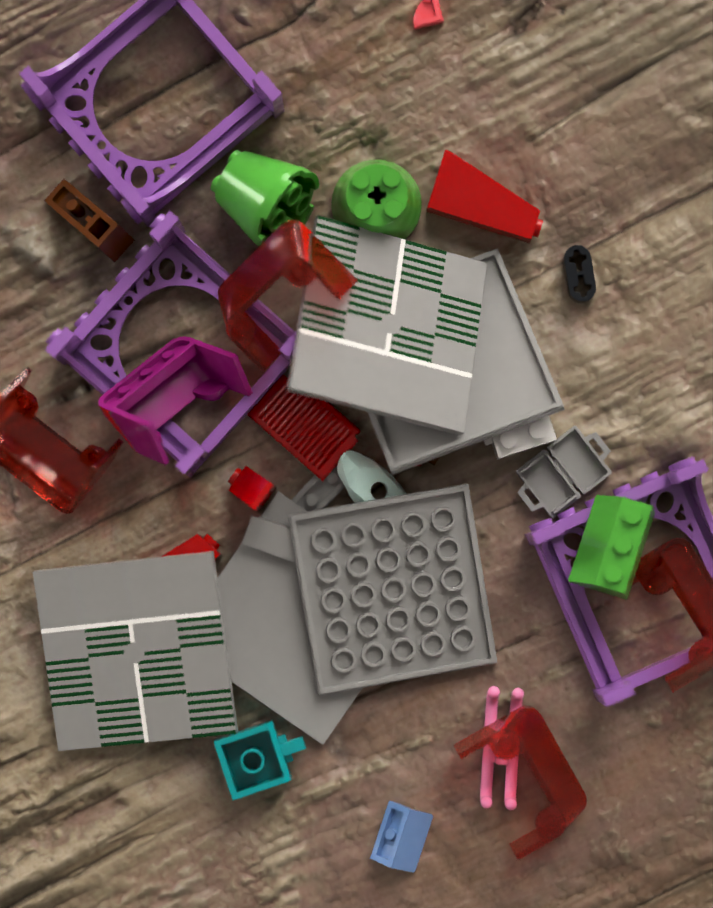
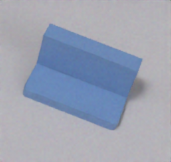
(401, 837)

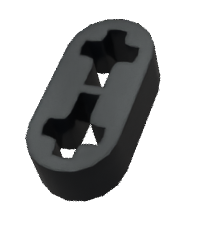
(586, 272)

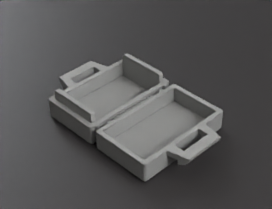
(573, 464)

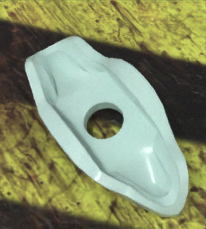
(361, 472)

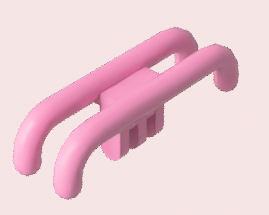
(489, 757)

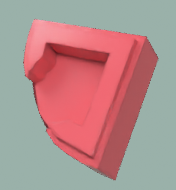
(427, 14)

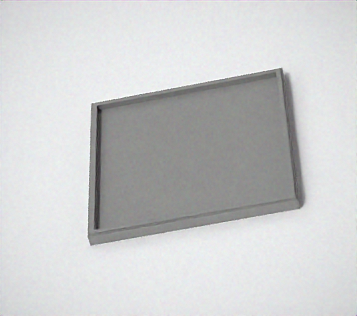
(507, 381)
(270, 635)

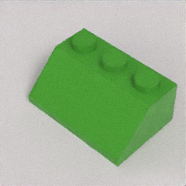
(612, 545)

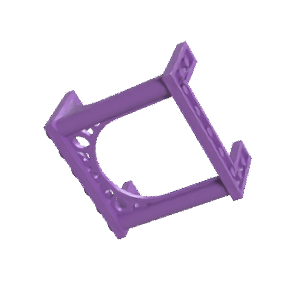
(55, 86)
(173, 244)
(548, 536)

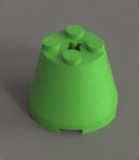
(264, 193)
(400, 201)

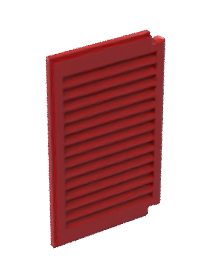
(305, 427)

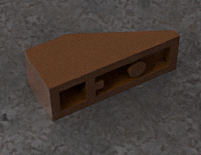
(89, 220)

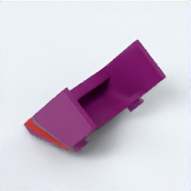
(167, 385)

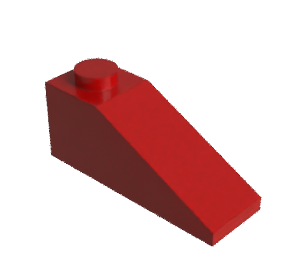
(250, 487)

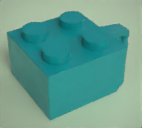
(256, 758)

